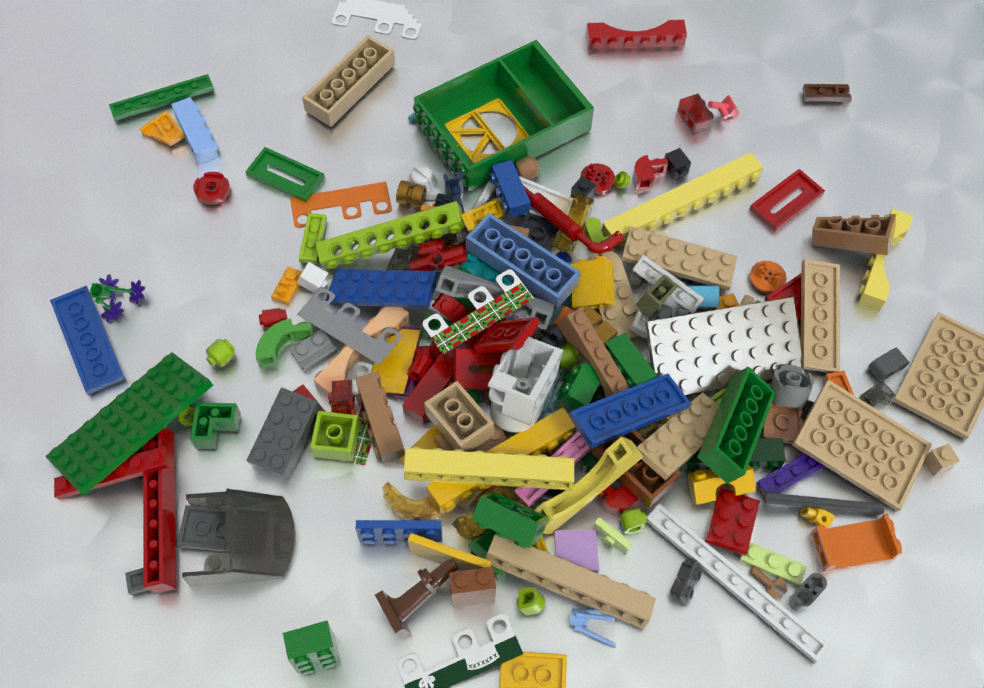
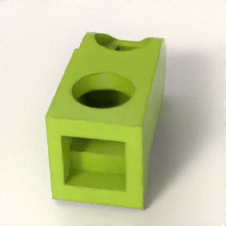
(593, 230)

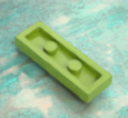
(313, 233)

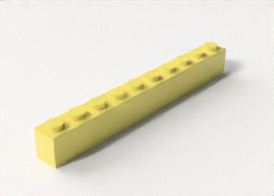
(686, 197)

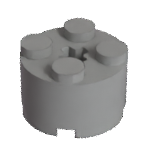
(791, 386)

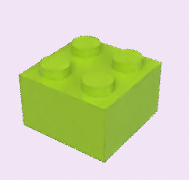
(335, 436)

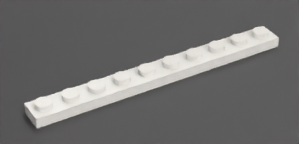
(738, 583)

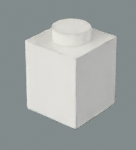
(312, 278)

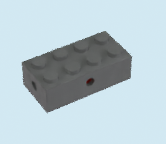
(284, 433)

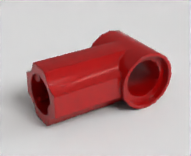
(423, 359)

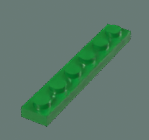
(161, 97)

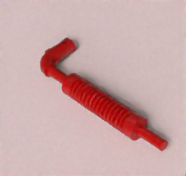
(569, 226)

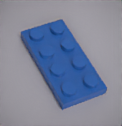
(397, 530)

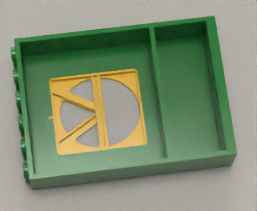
(520, 85)

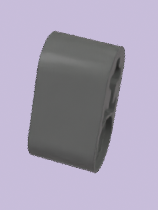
(888, 364)
(809, 596)

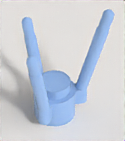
(580, 617)

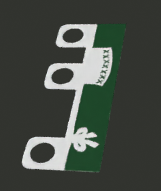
(469, 661)

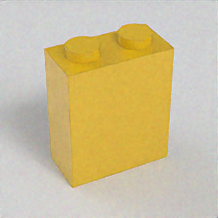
(595, 284)

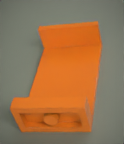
(856, 543)

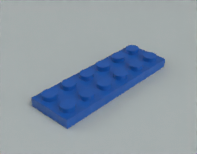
(383, 287)
(87, 340)
(629, 410)

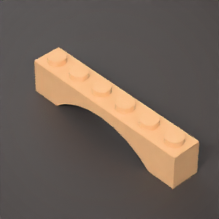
(339, 366)

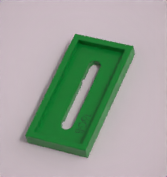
(270, 158)

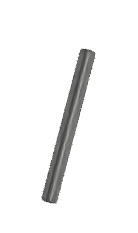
(823, 503)

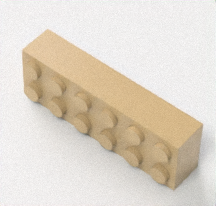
(348, 80)

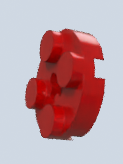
(215, 196)

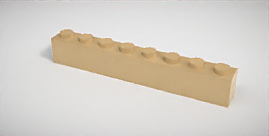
(572, 581)

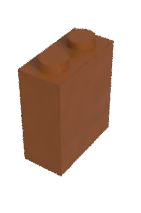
(472, 587)

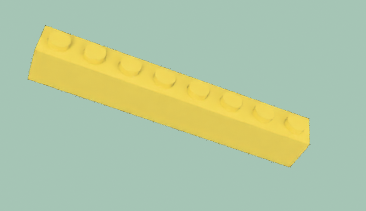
(489, 468)

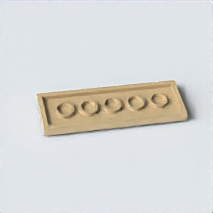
(681, 257)
(820, 316)
(679, 437)

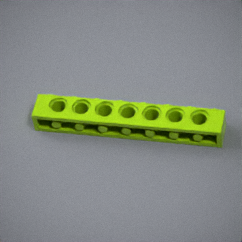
(328, 248)

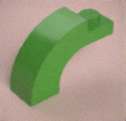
(277, 337)

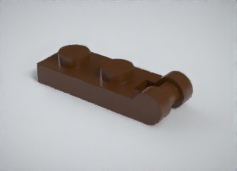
(827, 92)

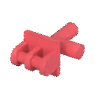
(726, 107)

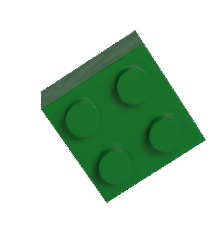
(577, 387)

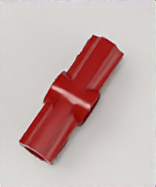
(449, 258)

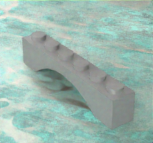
(460, 284)

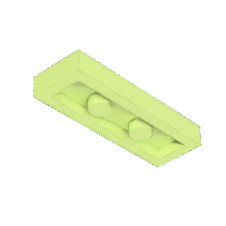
(774, 564)

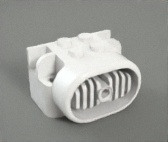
(522, 384)

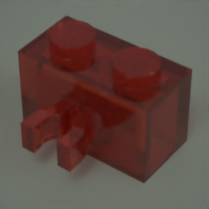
(695, 114)

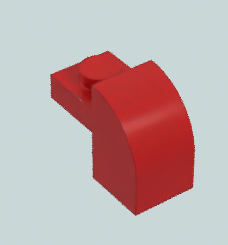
(646, 170)
(451, 307)
(618, 500)

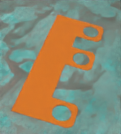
(344, 197)

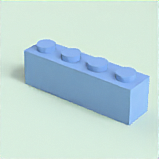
(195, 131)

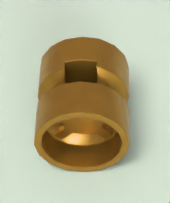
(411, 194)

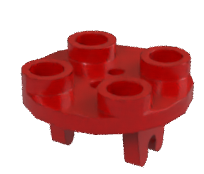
(604, 181)

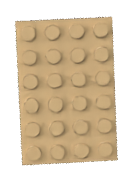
(946, 377)
(862, 445)

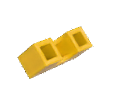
(705, 483)

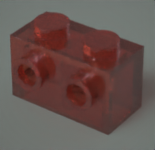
(342, 397)

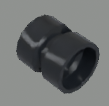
(553, 336)

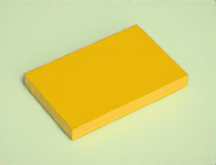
(534, 671)

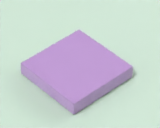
(578, 547)

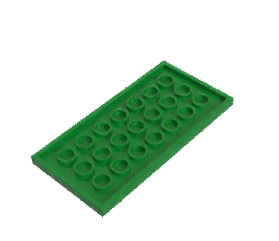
(128, 422)

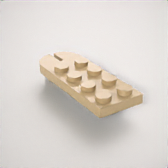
(625, 308)

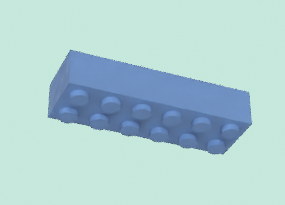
(535, 266)

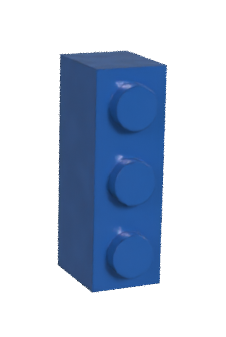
(509, 189)

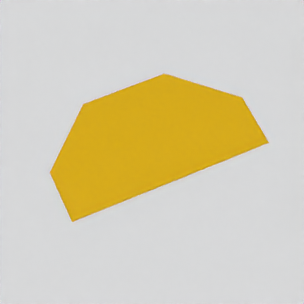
(396, 364)

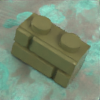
(656, 295)

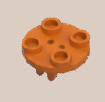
(761, 271)

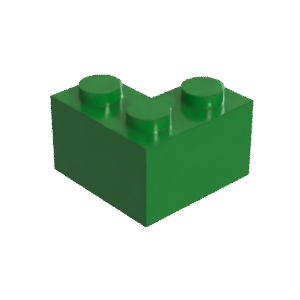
(210, 419)

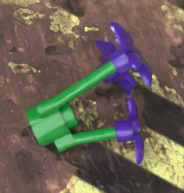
(107, 289)

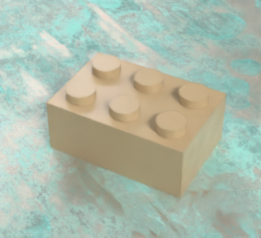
(459, 418)

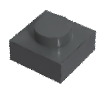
(135, 581)

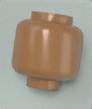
(527, 167)

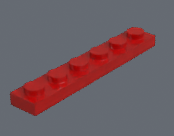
(134, 466)

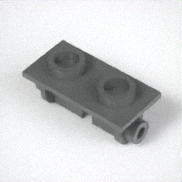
(690, 573)

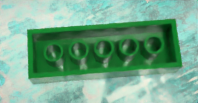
(737, 425)

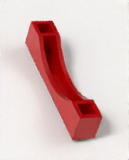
(607, 37)

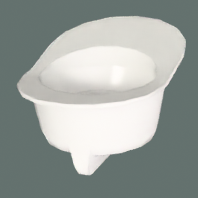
(425, 176)

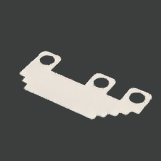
(381, 11)

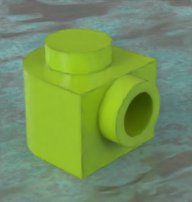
(633, 520)
(530, 601)

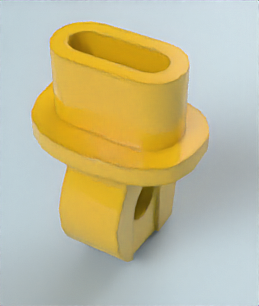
(816, 515)

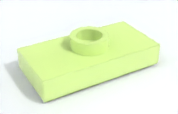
(612, 536)

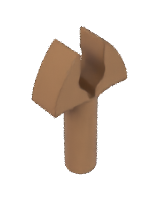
(771, 584)

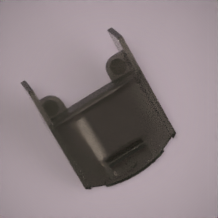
(257, 538)

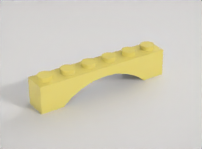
(876, 285)
(610, 467)

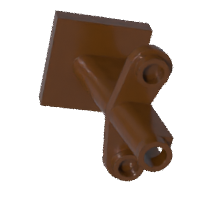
(400, 608)

